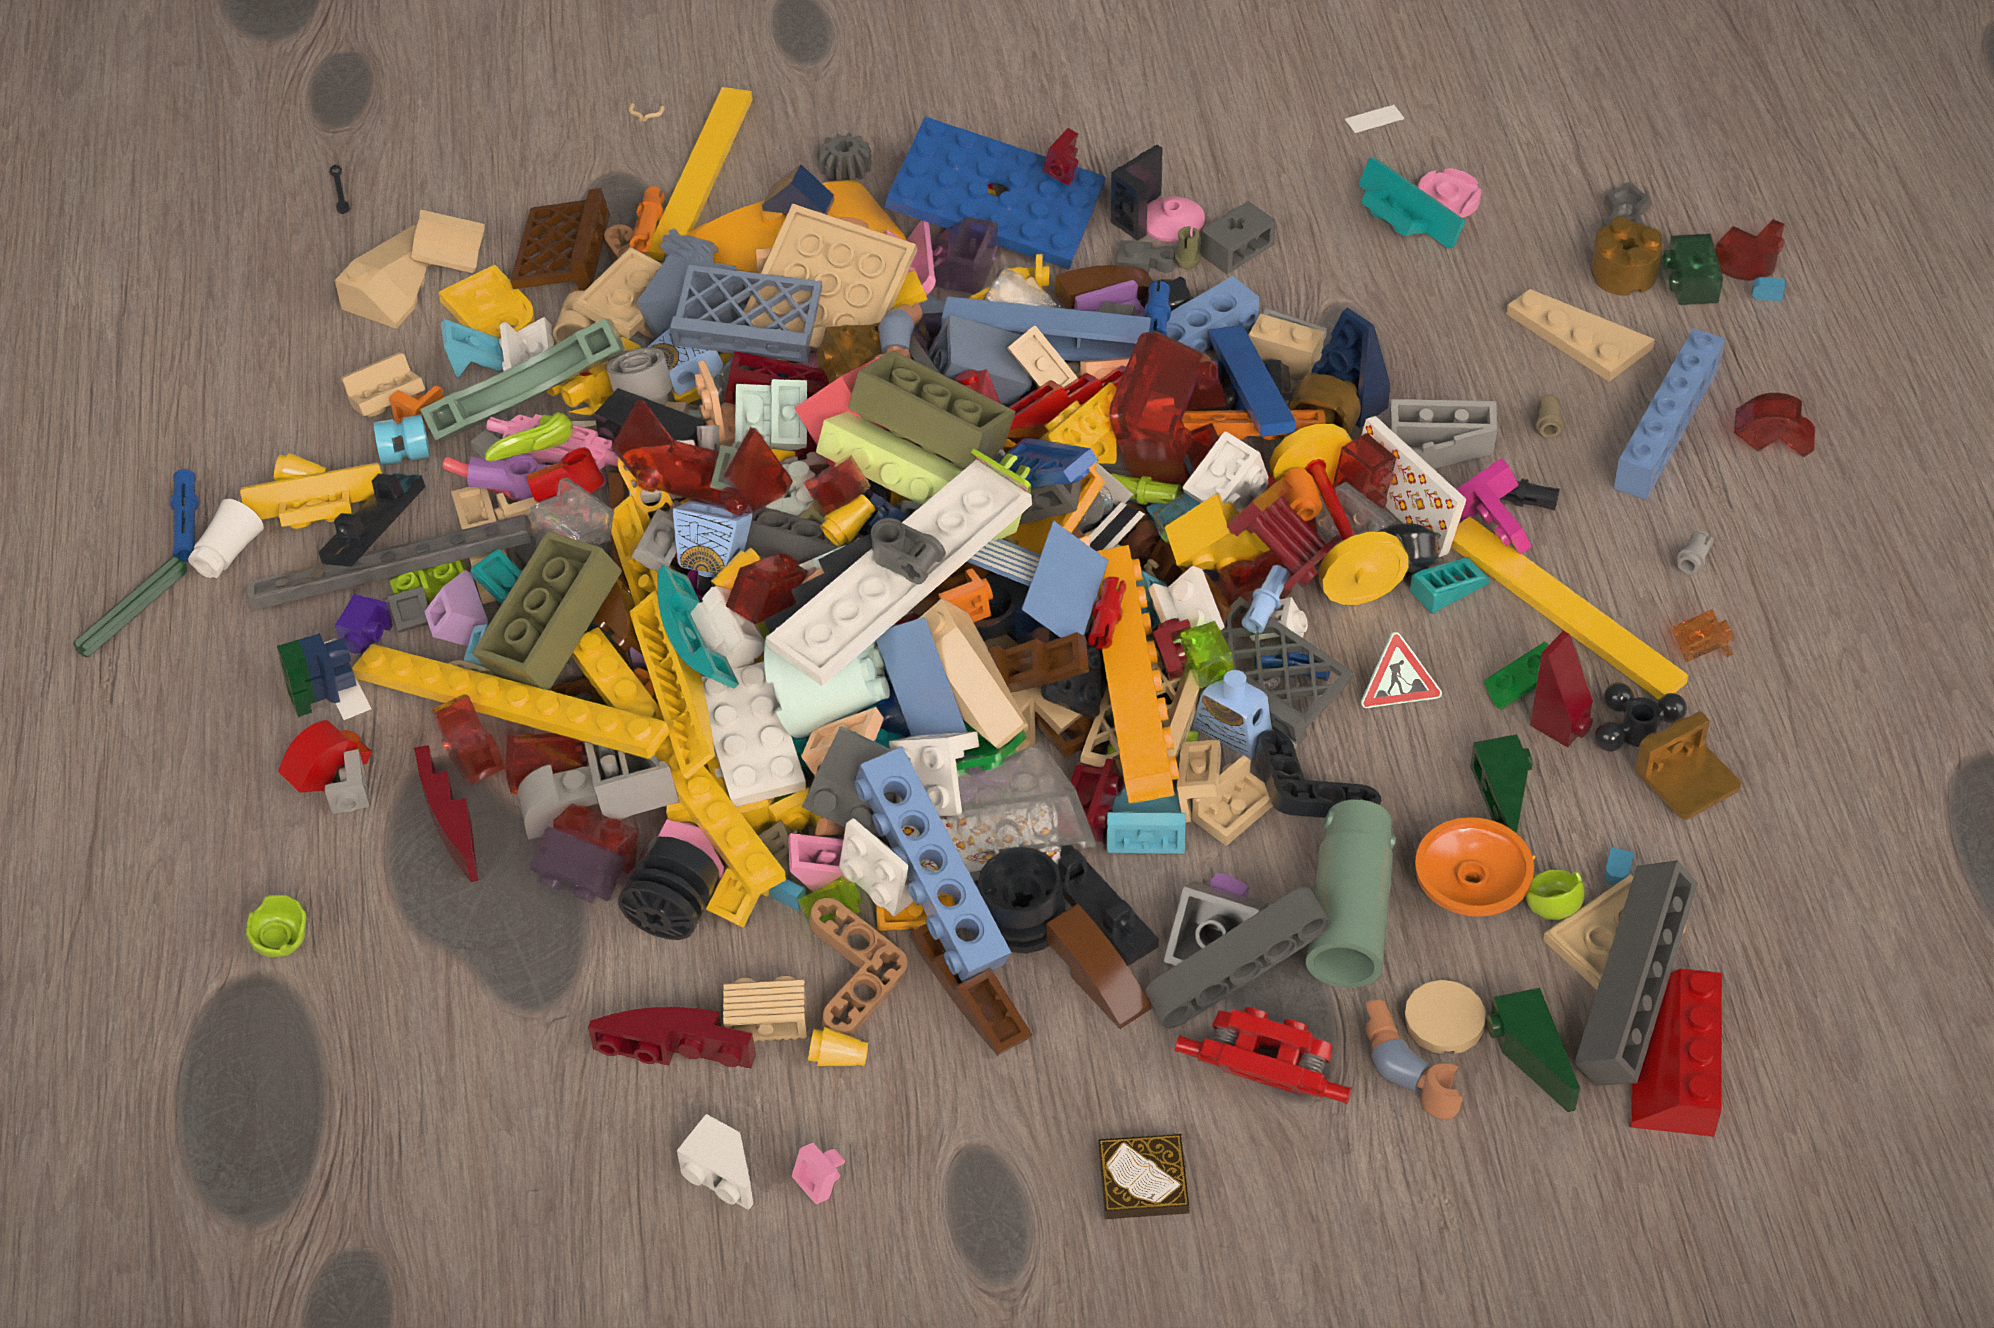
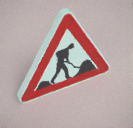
(1399, 677)

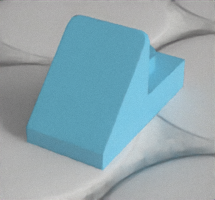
(469, 345)

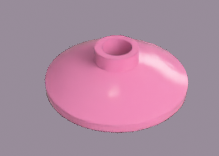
(1171, 214)

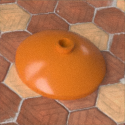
(1479, 853)

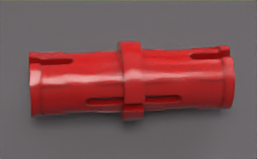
(1107, 612)

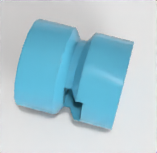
(414, 439)

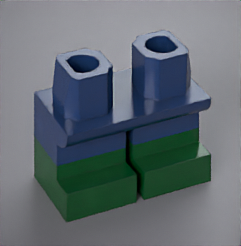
(315, 671)

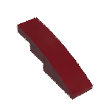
(449, 815)

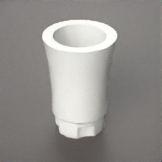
(225, 538)

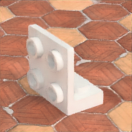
(1230, 471)
(935, 765)
(875, 868)

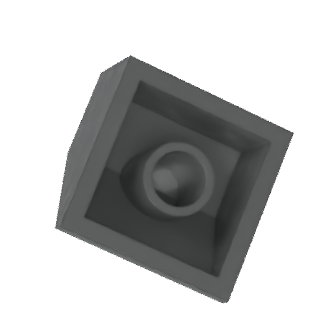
(833, 788)
(1205, 916)

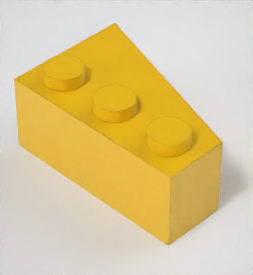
(1205, 542)

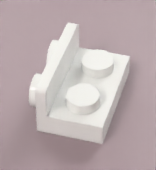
(1186, 599)

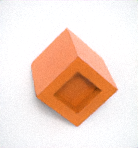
(406, 405)

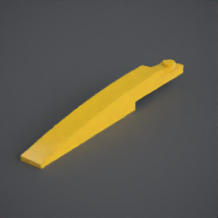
(674, 681)

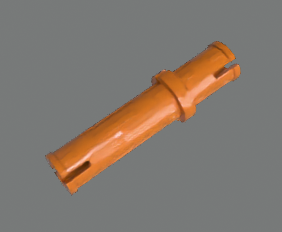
(648, 213)

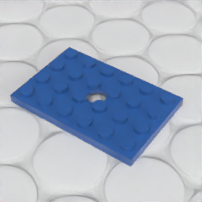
(949, 177)

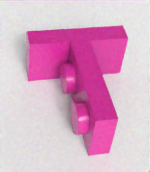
(1483, 497)

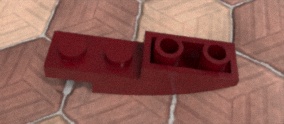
(659, 1032)

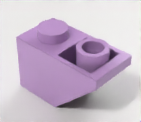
(456, 610)

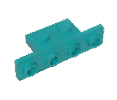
(1407, 206)

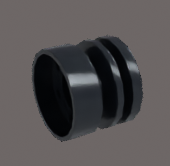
(669, 888)
(1022, 896)

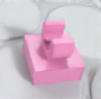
(817, 1171)

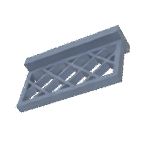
(735, 336)

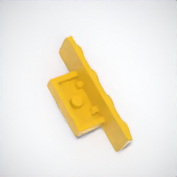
(1082, 423)
(311, 496)

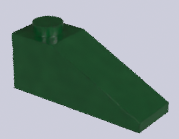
(1501, 775)
(1533, 1043)

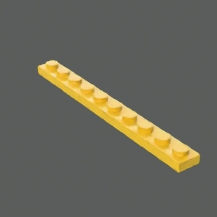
(513, 701)
(699, 793)

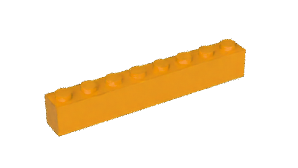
(1133, 689)

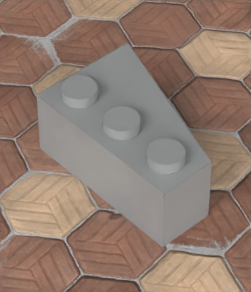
(1445, 429)
(629, 782)

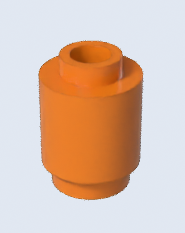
(1304, 494)

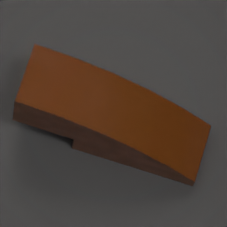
(1098, 277)
(1097, 966)

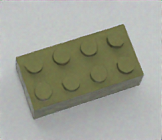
(930, 409)
(547, 611)

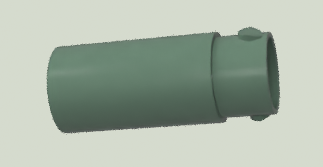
(1354, 893)

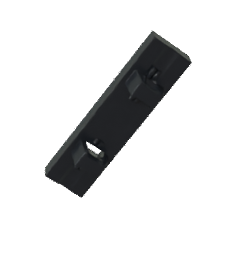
(360, 530)
(1104, 906)

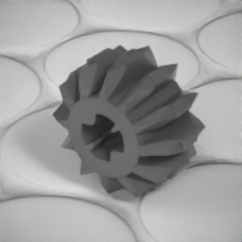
(844, 157)

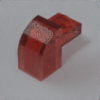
(1750, 256)
(1774, 418)
(838, 484)
(466, 742)

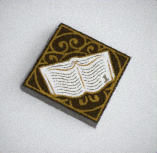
(1143, 1176)

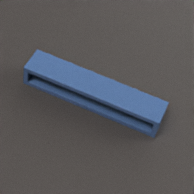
(1071, 332)

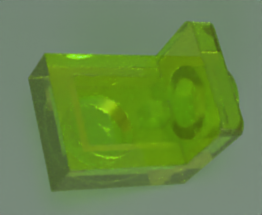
(838, 890)

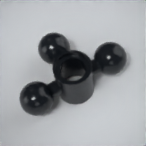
(1640, 716)

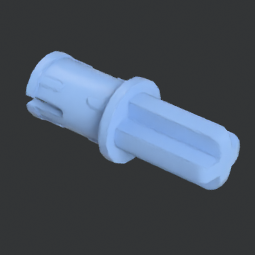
(1265, 600)

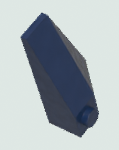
(1357, 358)

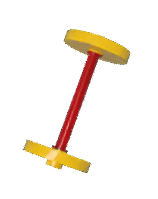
(1362, 564)

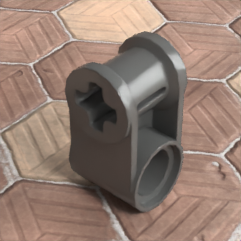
(905, 549)

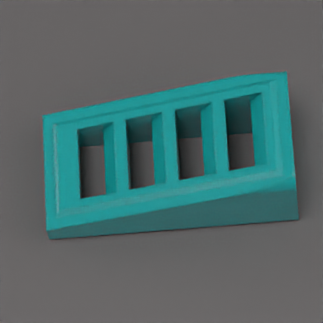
(1433, 598)

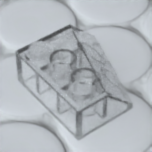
(1019, 805)

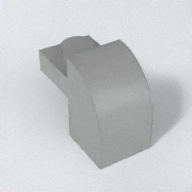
(548, 794)

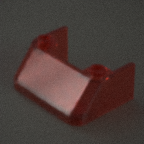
(1151, 401)
(688, 470)

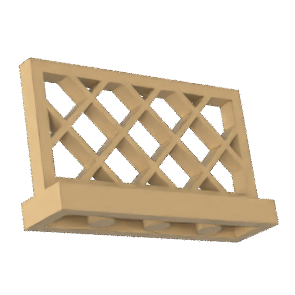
(1180, 716)

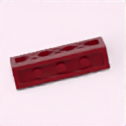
(766, 371)

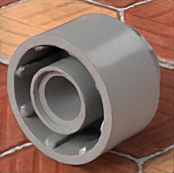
(641, 373)

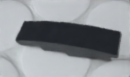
(833, 566)

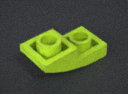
(431, 579)

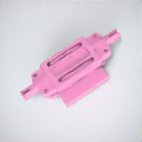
(581, 437)

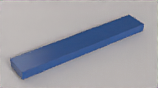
(1252, 381)

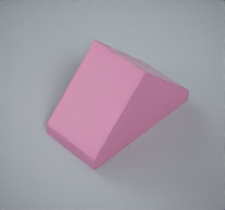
(815, 859)

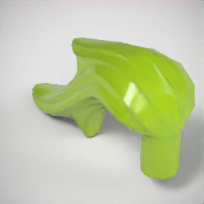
(551, 433)

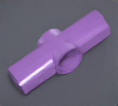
(504, 474)

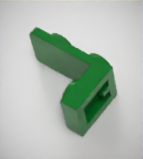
(1515, 678)

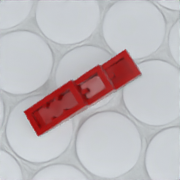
(1051, 398)

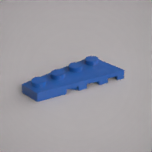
(1051, 461)

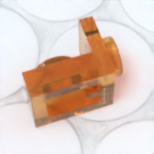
(1703, 635)

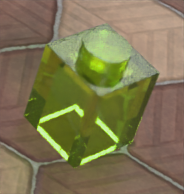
(1207, 653)

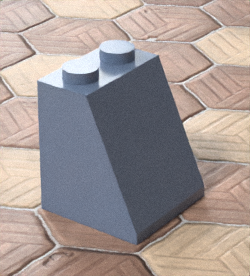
(662, 295)
(976, 346)

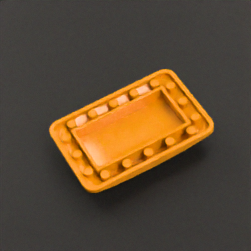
(751, 228)

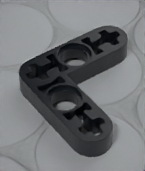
(1293, 793)

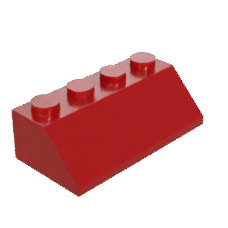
(1683, 1063)

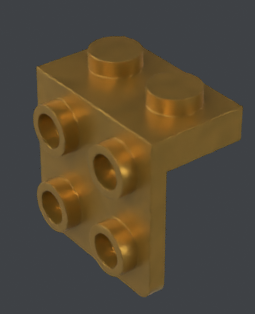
(847, 348)
(1684, 768)

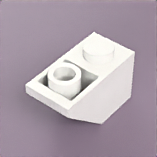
(717, 1160)

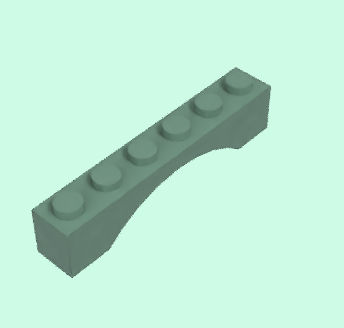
(516, 385)

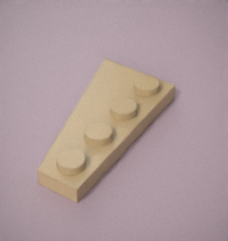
(1581, 335)

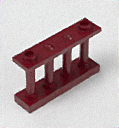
(1284, 533)

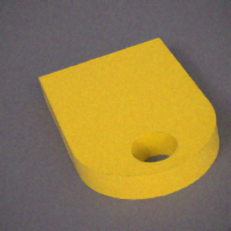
(488, 301)

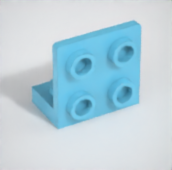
(1146, 826)

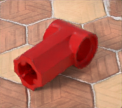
(576, 465)

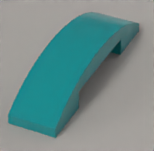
(675, 603)

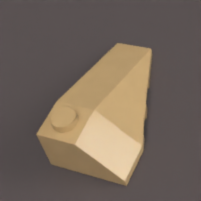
(383, 281)
(973, 675)

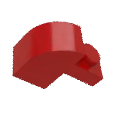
(317, 754)

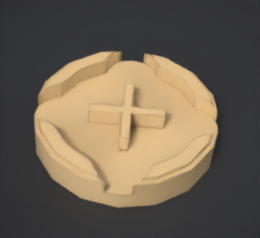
(1445, 1017)

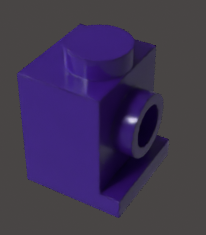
(363, 623)

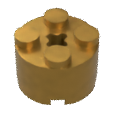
(1626, 257)
(1328, 394)

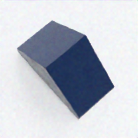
(801, 189)

